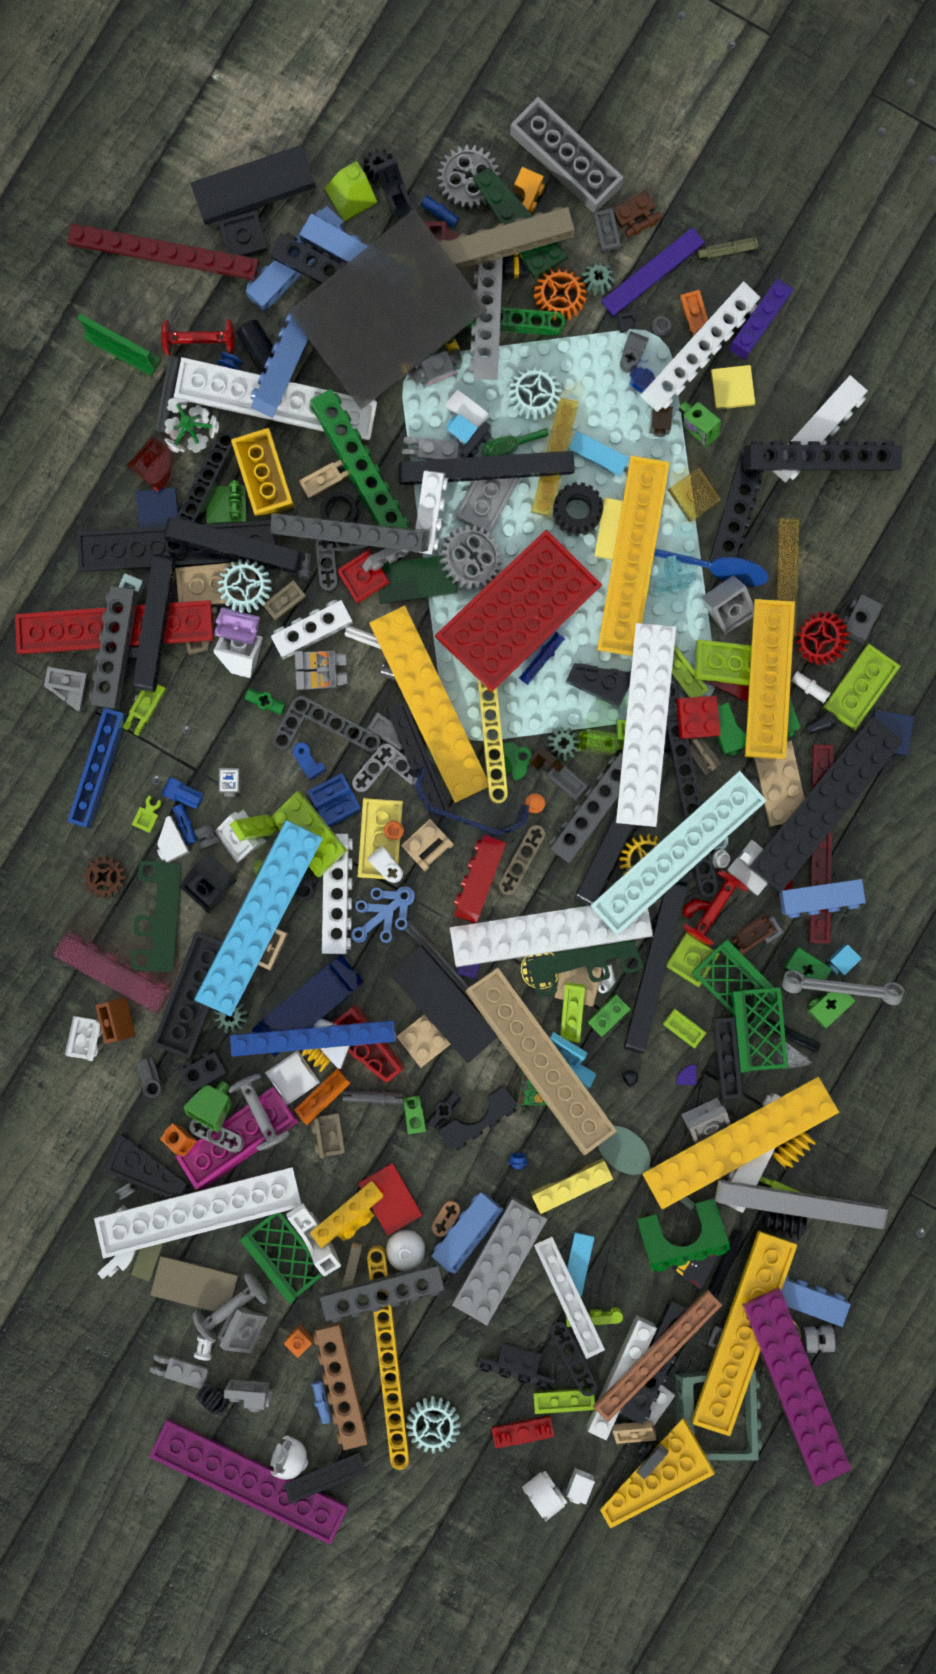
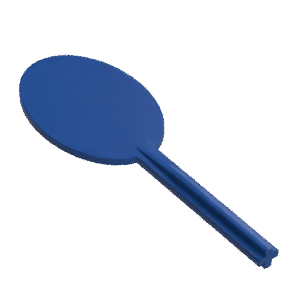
(744, 570)

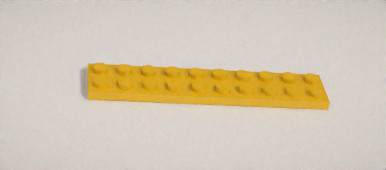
(633, 554)
(429, 704)
(740, 1143)
(737, 1346)

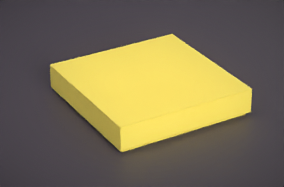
(732, 387)

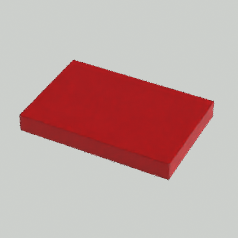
(397, 1205)

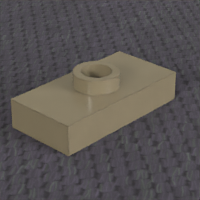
(284, 600)

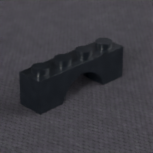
(457, 1132)

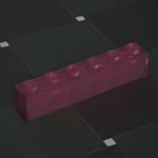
(111, 972)

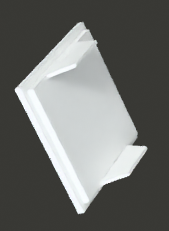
(292, 1077)

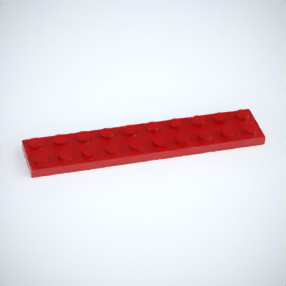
(81, 628)

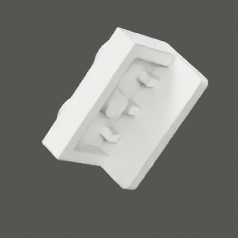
(83, 1038)

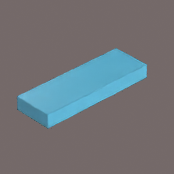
(598, 454)
(579, 1259)

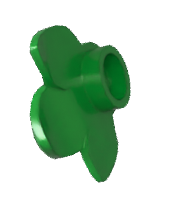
(513, 762)

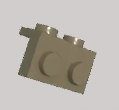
(328, 1134)

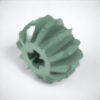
(595, 271)
(568, 748)
(238, 1017)

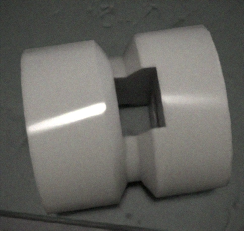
(810, 1339)

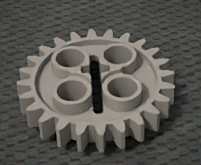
(459, 193)
(483, 547)

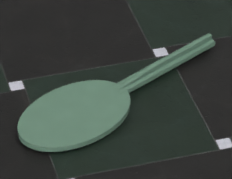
(629, 1155)

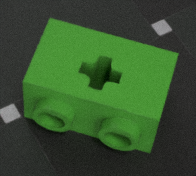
(608, 1015)
(827, 1015)

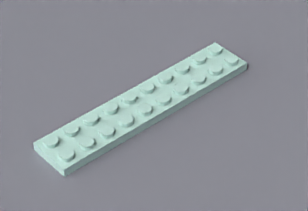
(678, 853)

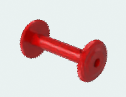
(197, 337)
(715, 907)

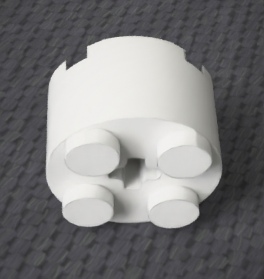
(543, 1496)

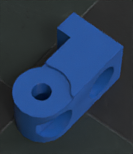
(303, 755)

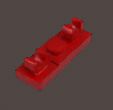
(522, 1431)

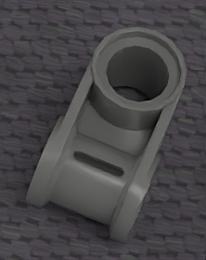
(633, 350)

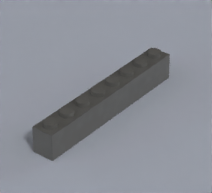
(350, 532)

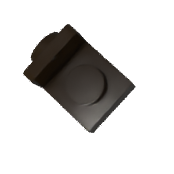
(543, 757)

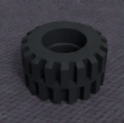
(582, 493)

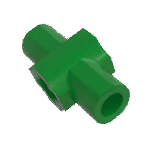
(256, 697)

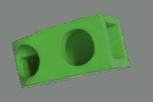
(414, 1115)

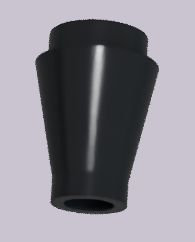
(821, 723)

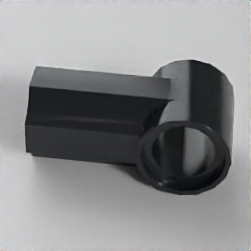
(306, 881)

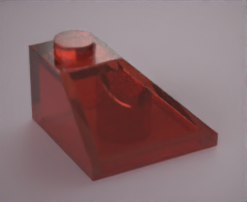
(152, 464)

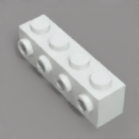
(430, 506)

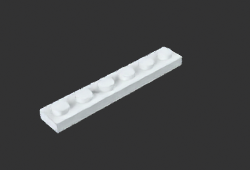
(569, 1297)

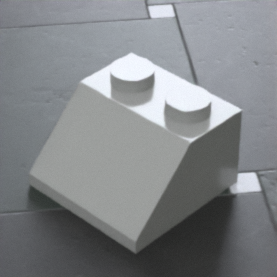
(729, 604)

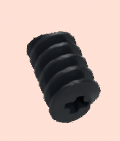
(784, 1223)

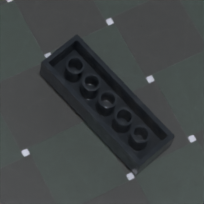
(183, 1016)

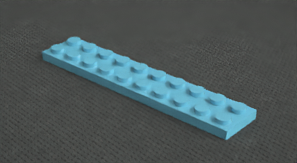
(258, 918)

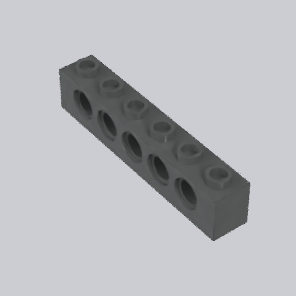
(119, 658)
(567, 852)
(335, 1313)

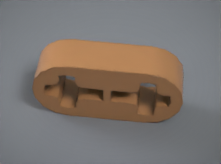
(442, 1215)

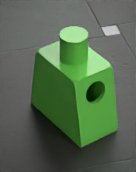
(210, 1106)

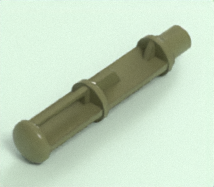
(729, 248)

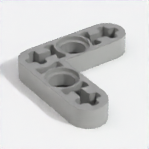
(390, 761)

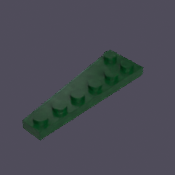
(506, 210)

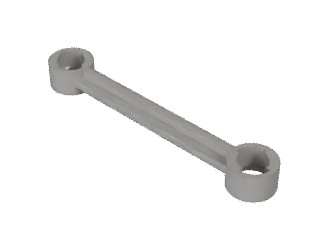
(887, 992)

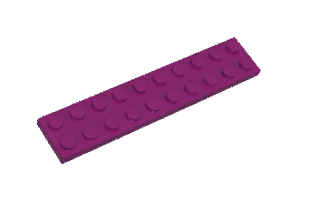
(796, 1386)
(245, 1480)

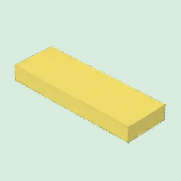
(608, 528)

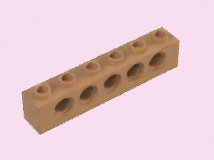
(347, 1437)

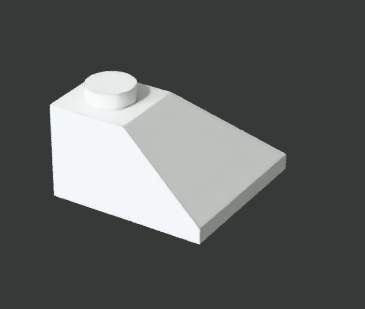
(238, 656)

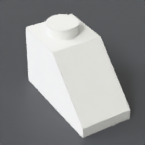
(171, 841)

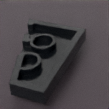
(601, 683)

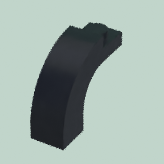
(394, 189)

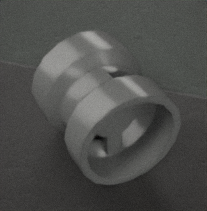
(206, 836)

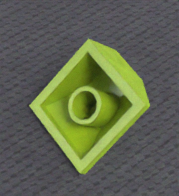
(350, 192)

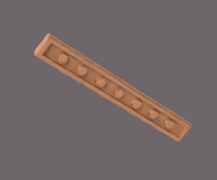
(657, 1355)

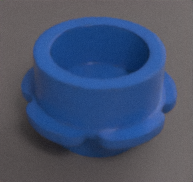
(518, 1160)

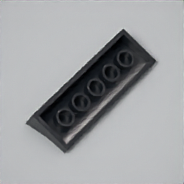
(253, 185)
(444, 1003)

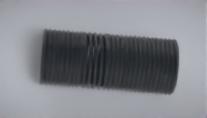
(256, 343)

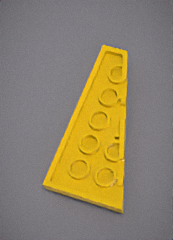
(678, 1470)

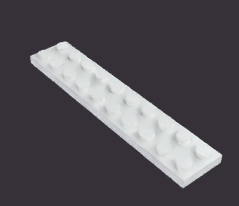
(232, 391)
(646, 724)
(539, 935)
(197, 1212)

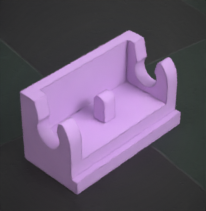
(237, 626)

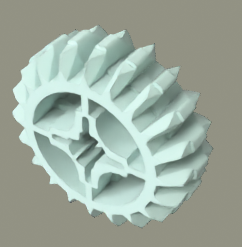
(552, 398)
(252, 584)
(421, 1435)

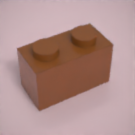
(115, 1020)

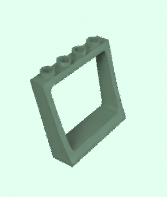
(685, 1408)

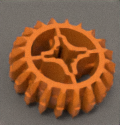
(570, 283)

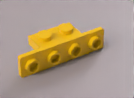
(348, 1217)

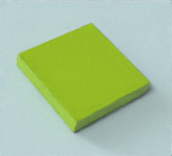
(688, 956)

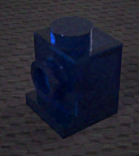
(641, 378)

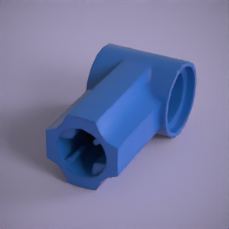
(179, 792)

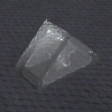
(794, 1058)

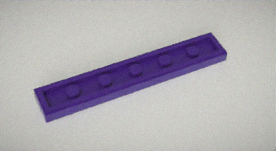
(652, 272)

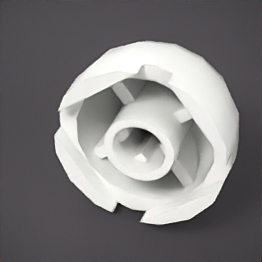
(405, 1250)
(289, 1459)

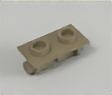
(703, 755)

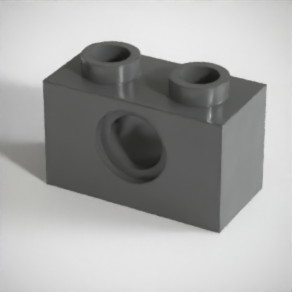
(869, 609)

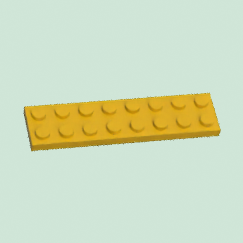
(769, 679)

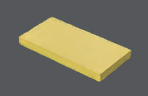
(375, 816)

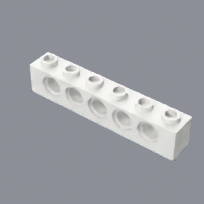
(329, 944)

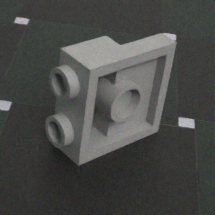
(254, 1393)

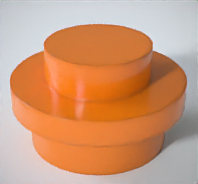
(535, 802)
(393, 830)

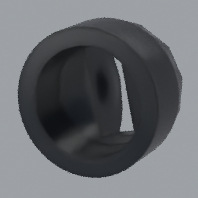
(630, 1078)

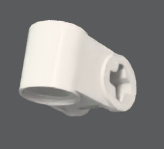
(383, 862)

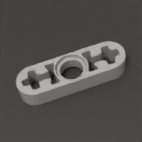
(228, 1146)

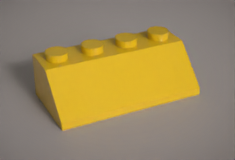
(262, 473)

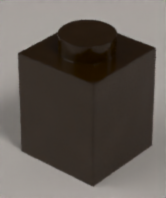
(661, 421)

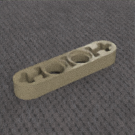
(524, 861)

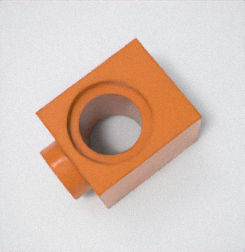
(184, 1143)
(298, 1340)

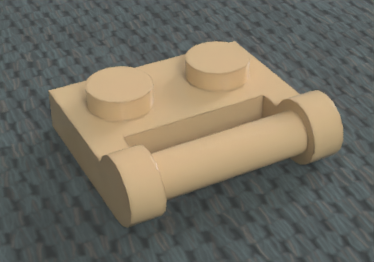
(424, 838)

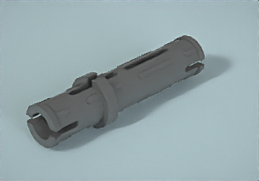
(373, 1097)

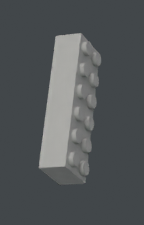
(566, 155)
(499, 1260)

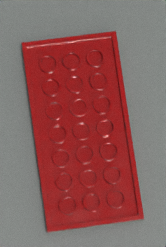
(518, 610)

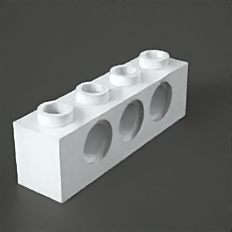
(341, 621)

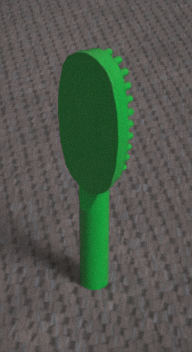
(509, 444)

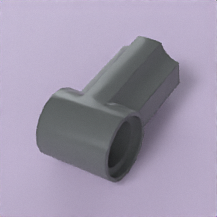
(149, 1075)

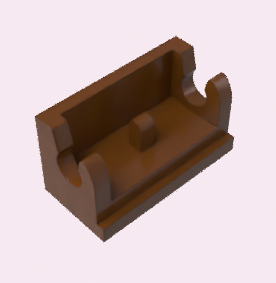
(753, 933)

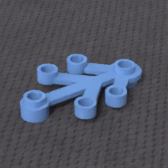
(385, 913)

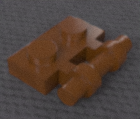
(634, 208)

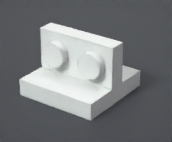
(237, 848)
(740, 869)

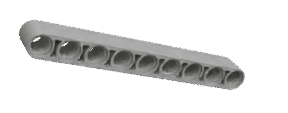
(801, 1204)

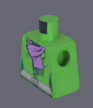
(700, 422)

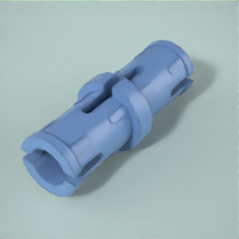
(322, 1401)

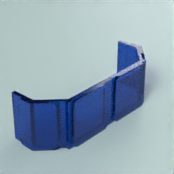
(520, 820)
(313, 998)

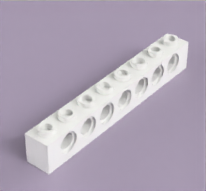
(742, 297)

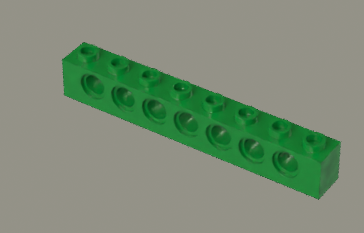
(331, 400)

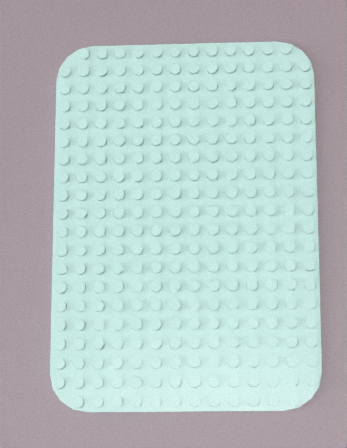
(620, 420)

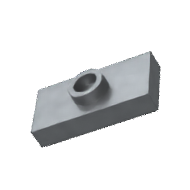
(384, 729)

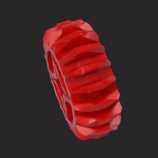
(824, 630)

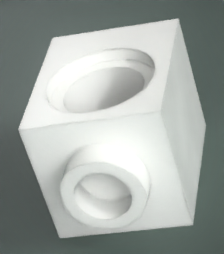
(580, 1486)

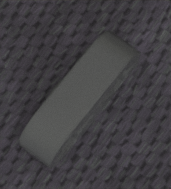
(652, 1461)

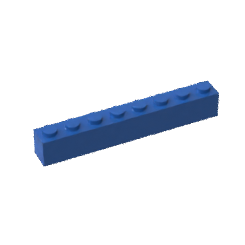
(313, 1038)

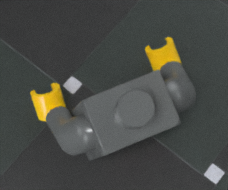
(438, 367)

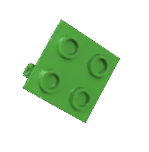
(228, 504)

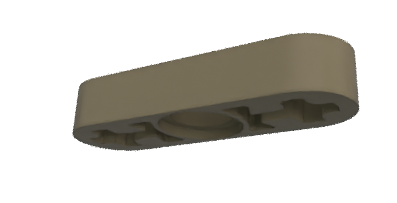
(352, 1264)

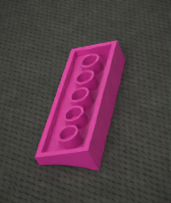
(209, 1162)

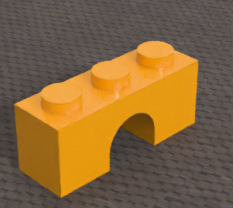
(529, 186)

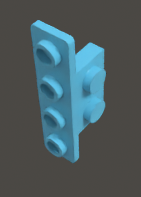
(574, 1057)

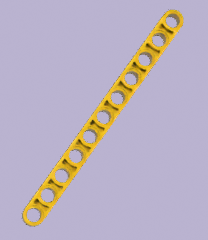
(389, 1366)

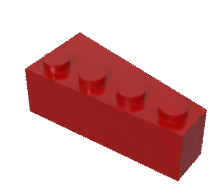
(480, 878)
(377, 1056)

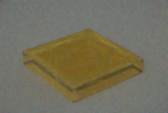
(694, 494)

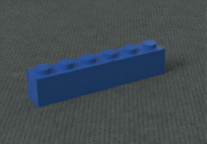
(97, 768)

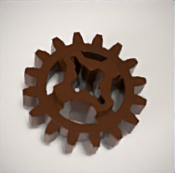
(110, 883)

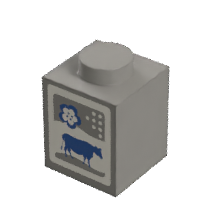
(230, 781)

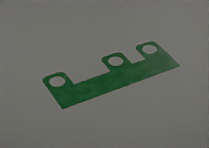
(165, 919)
(545, 967)

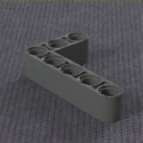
(329, 717)

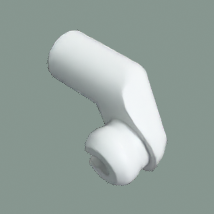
(605, 985)

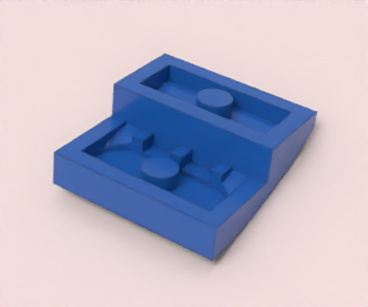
(334, 800)

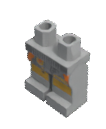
(324, 670)

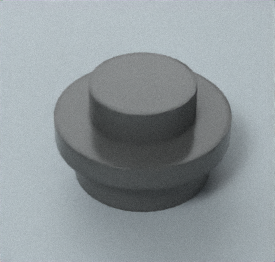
(661, 325)

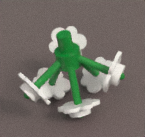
(176, 428)

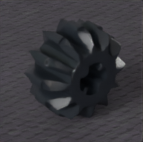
(373, 160)
(212, 1399)

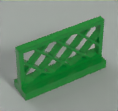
(119, 346)
(745, 968)
(739, 1012)
(269, 1267)

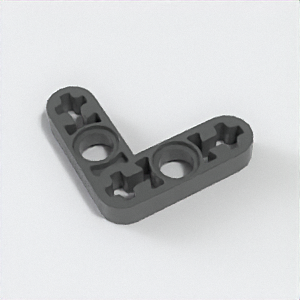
(329, 552)

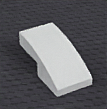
(467, 408)

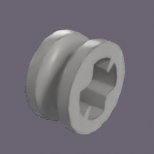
(125, 1191)

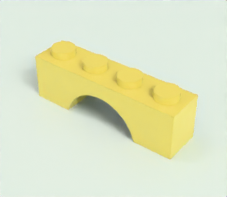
(572, 1186)

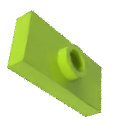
(684, 1028)

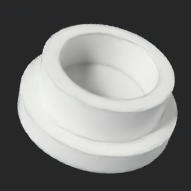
(720, 859)

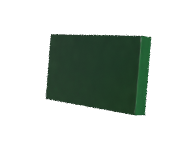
(416, 580)

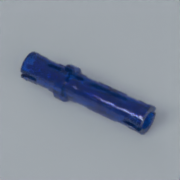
(541, 658)

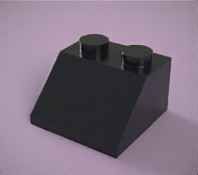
(208, 883)

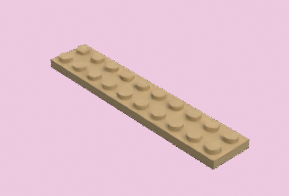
(541, 1061)

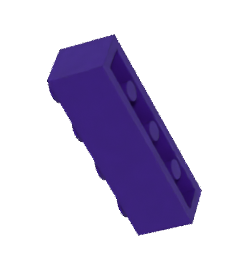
(761, 319)

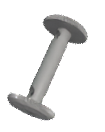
(258, 1111)
(206, 1325)

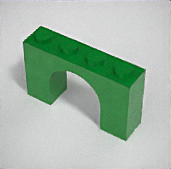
(734, 739)
(663, 1254)

